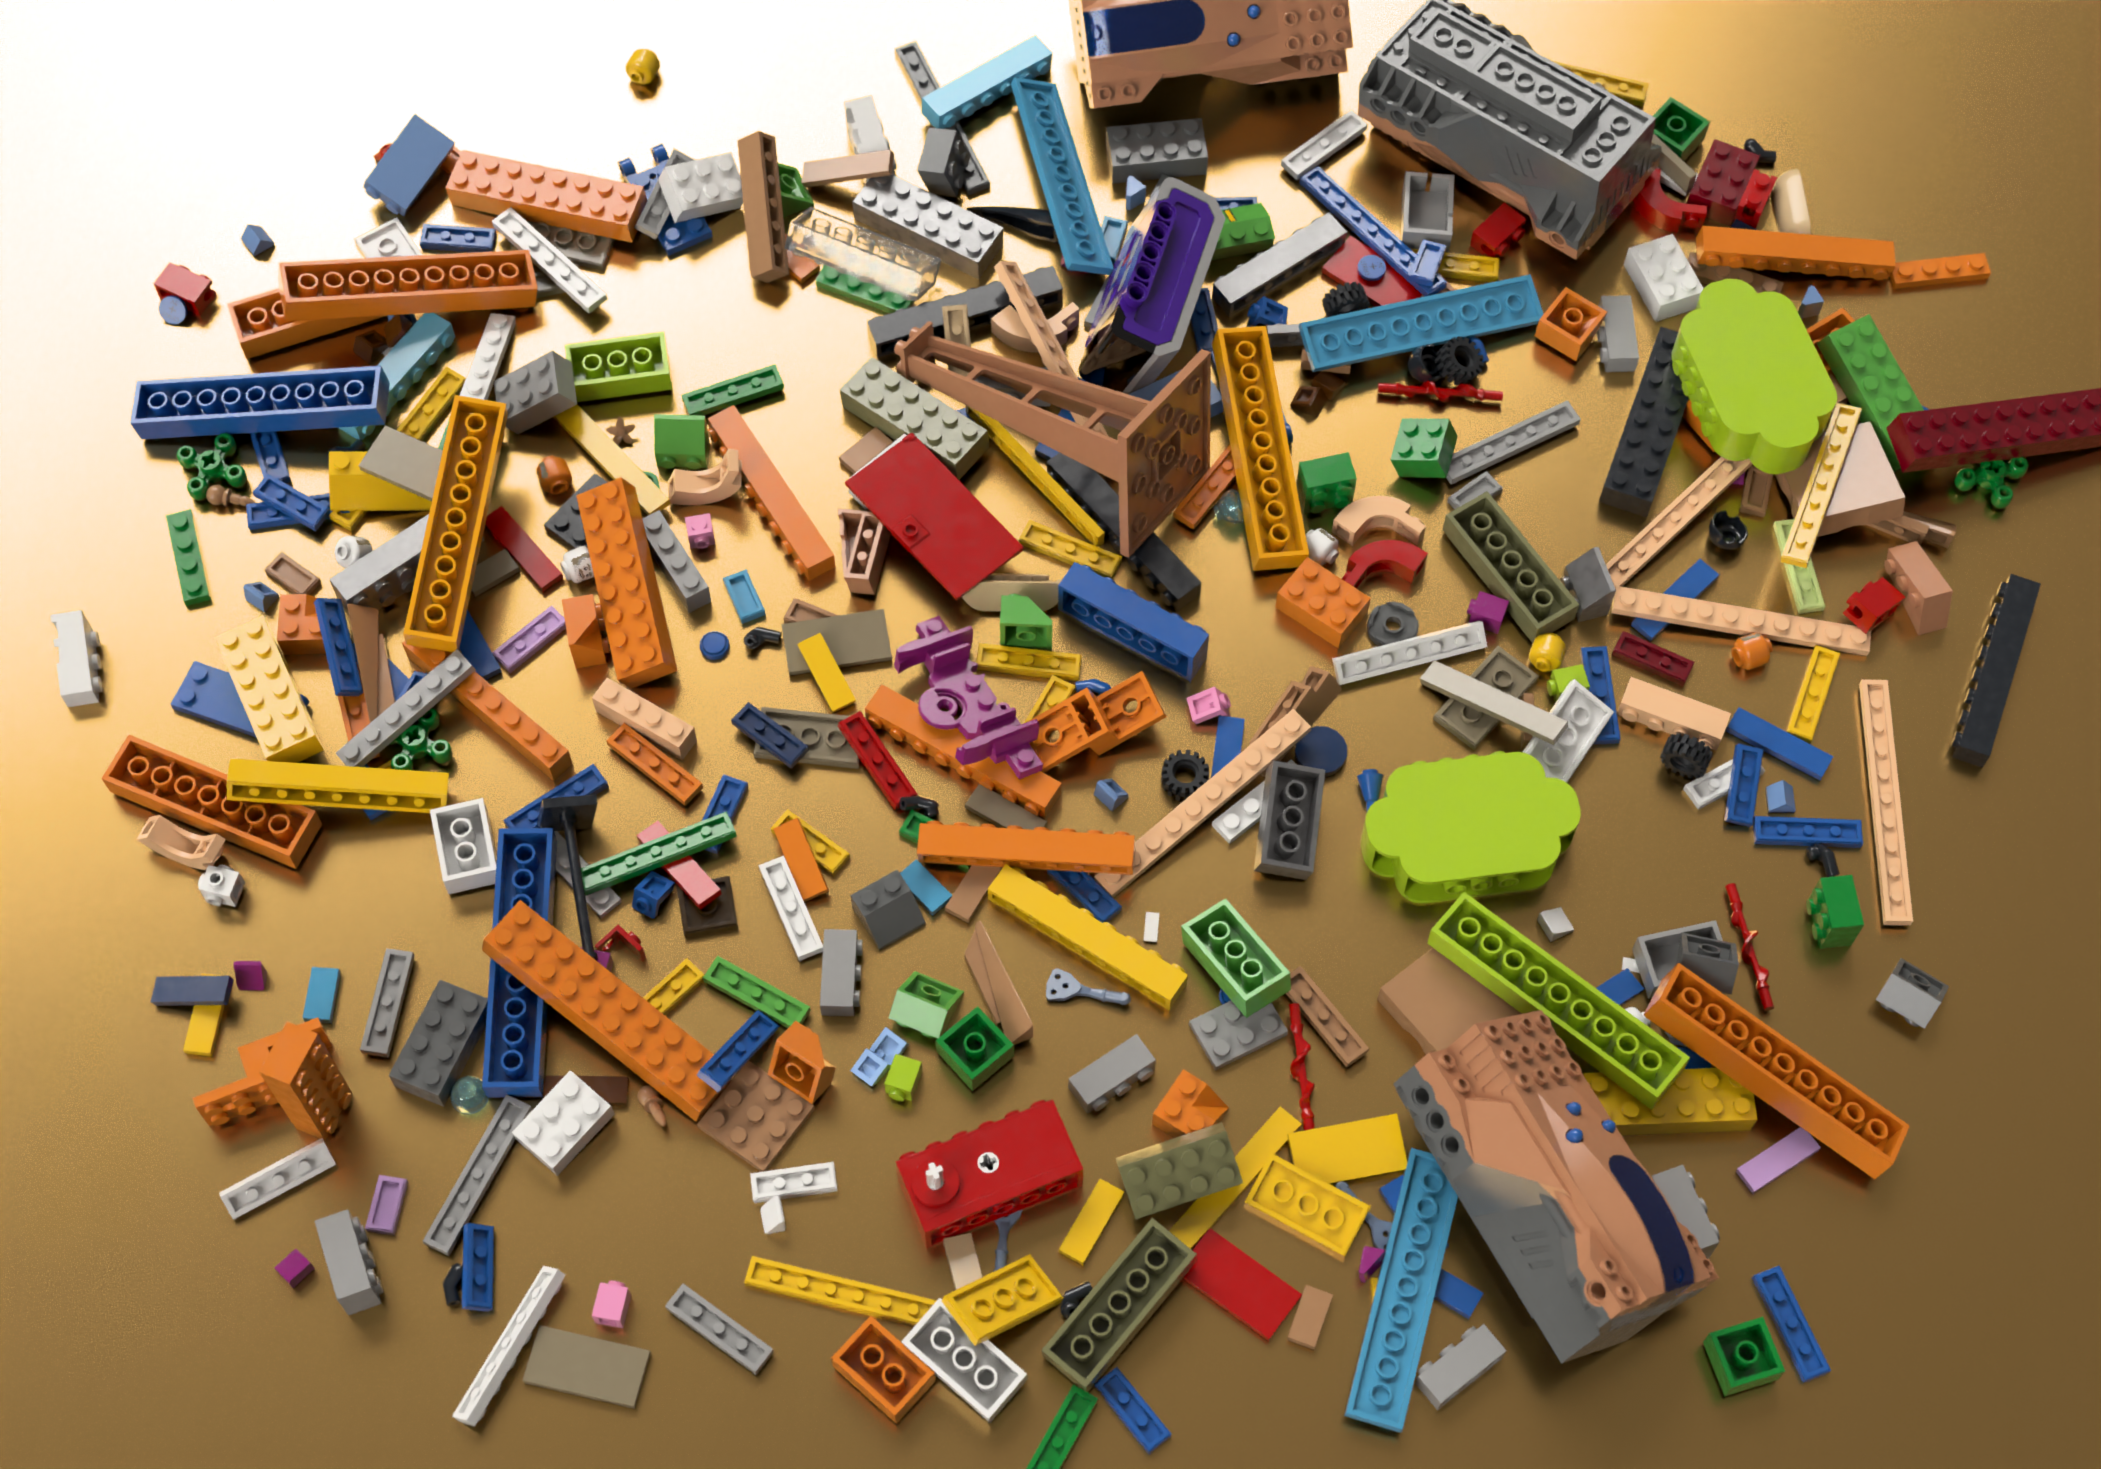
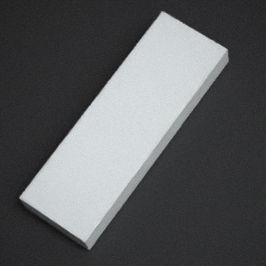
(1711, 786)
(794, 1182)

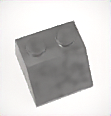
(1589, 584)

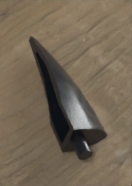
(1027, 220)

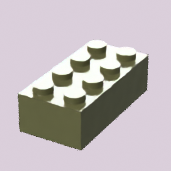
(1179, 1170)

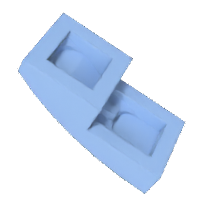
(878, 1059)

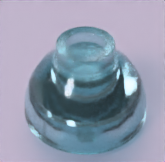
(1229, 507)
(468, 1095)

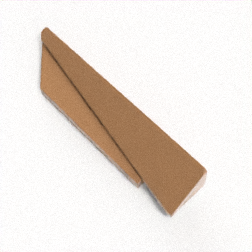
(1917, 528)
(372, 659)
(1306, 698)
(997, 987)

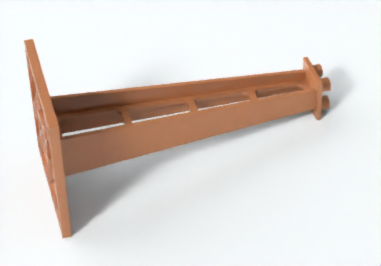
(1160, 442)

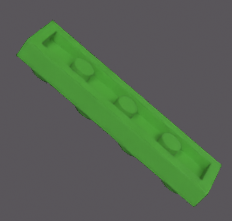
(755, 993)

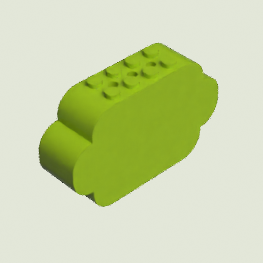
(1753, 376)
(1469, 827)

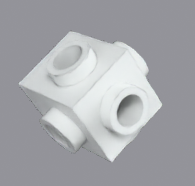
(221, 885)

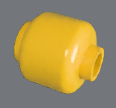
(642, 66)
(1547, 652)

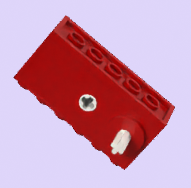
(989, 1172)

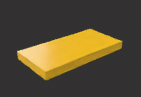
(1350, 1149)
(1308, 1204)
(1002, 1299)

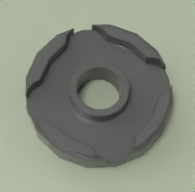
(1392, 612)

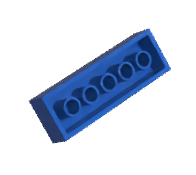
(1133, 621)

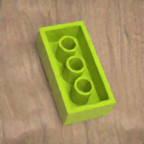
(620, 366)

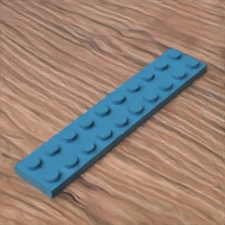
(1062, 177)
(1420, 322)
(1403, 1295)

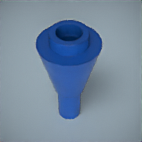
(1370, 784)

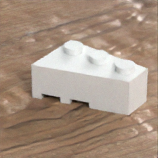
(865, 127)
(77, 658)

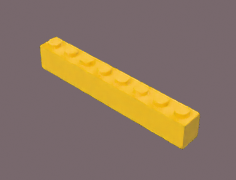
(336, 786)
(1088, 936)

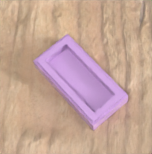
(386, 1205)

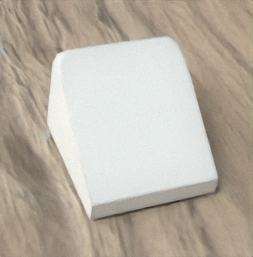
(1555, 923)
(773, 1216)

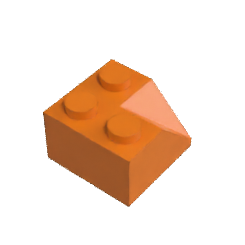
(1570, 323)
(299, 626)
(584, 631)
(800, 1063)
(1188, 1107)

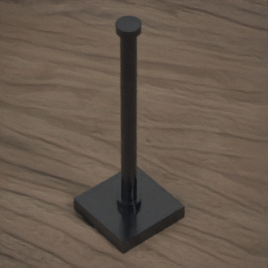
(570, 815)

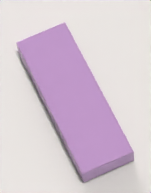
(530, 639)
(1777, 1159)

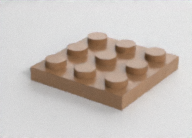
(755, 1117)

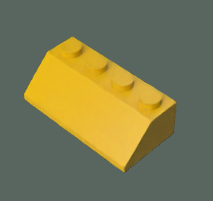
(357, 490)

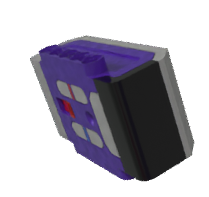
(1152, 288)

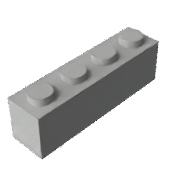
(675, 563)

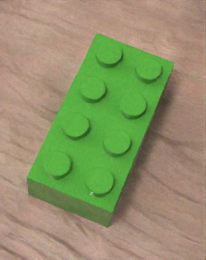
(1236, 958)

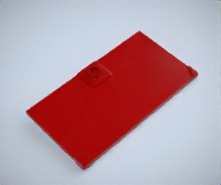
(934, 516)

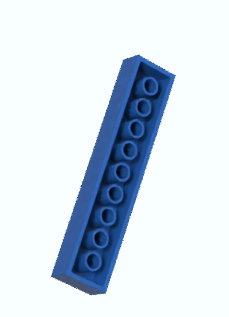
(260, 402)
(514, 1012)

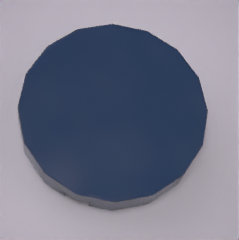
(1322, 749)

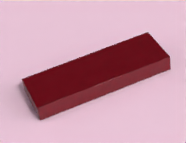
(1653, 658)

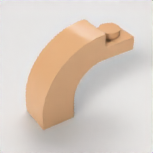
(1011, 331)
(707, 485)
(1377, 512)
(180, 844)

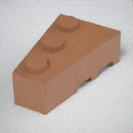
(863, 549)
(1923, 586)

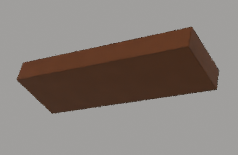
(610, 1088)

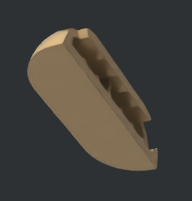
(1790, 204)
(1037, 587)

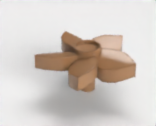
(621, 432)

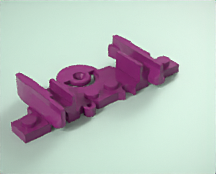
(991, 727)

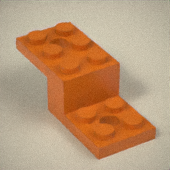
(1096, 720)
(250, 1092)

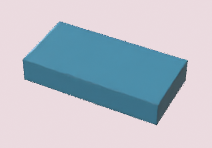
(1114, 232)
(744, 596)
(925, 887)
(321, 994)

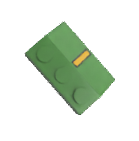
(1244, 231)

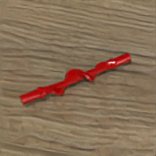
(1442, 394)
(1747, 951)
(1298, 1066)

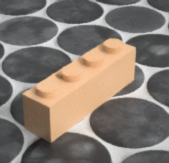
(1673, 713)
(645, 718)

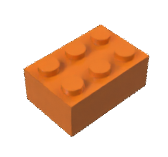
(1322, 602)
(883, 1369)

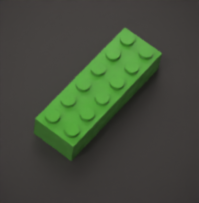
(1870, 377)

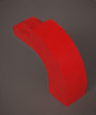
(1665, 212)
(1385, 556)

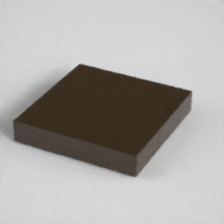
(713, 917)

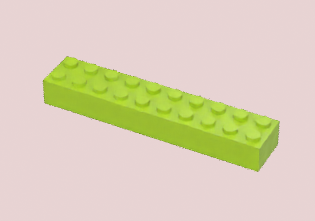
(1578, 1012)

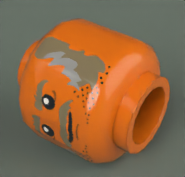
(554, 475)
(1751, 651)

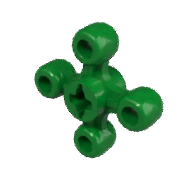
(211, 466)
(1991, 476)
(417, 743)

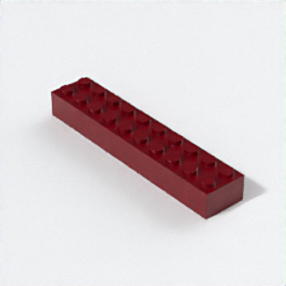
(1997, 430)

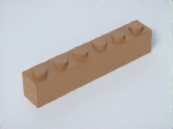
(762, 207)

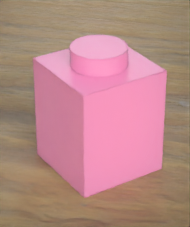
(611, 1304)

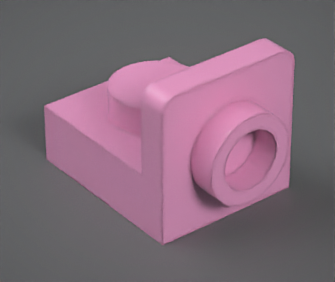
(700, 531)
(1208, 705)

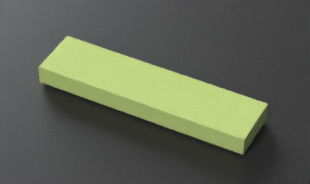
(1802, 580)

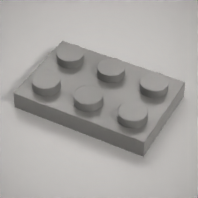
(1230, 1035)

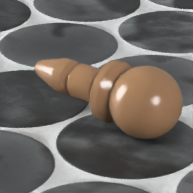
(217, 495)
(652, 1103)

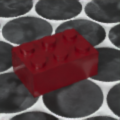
(1723, 181)

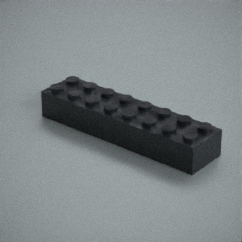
(1647, 432)

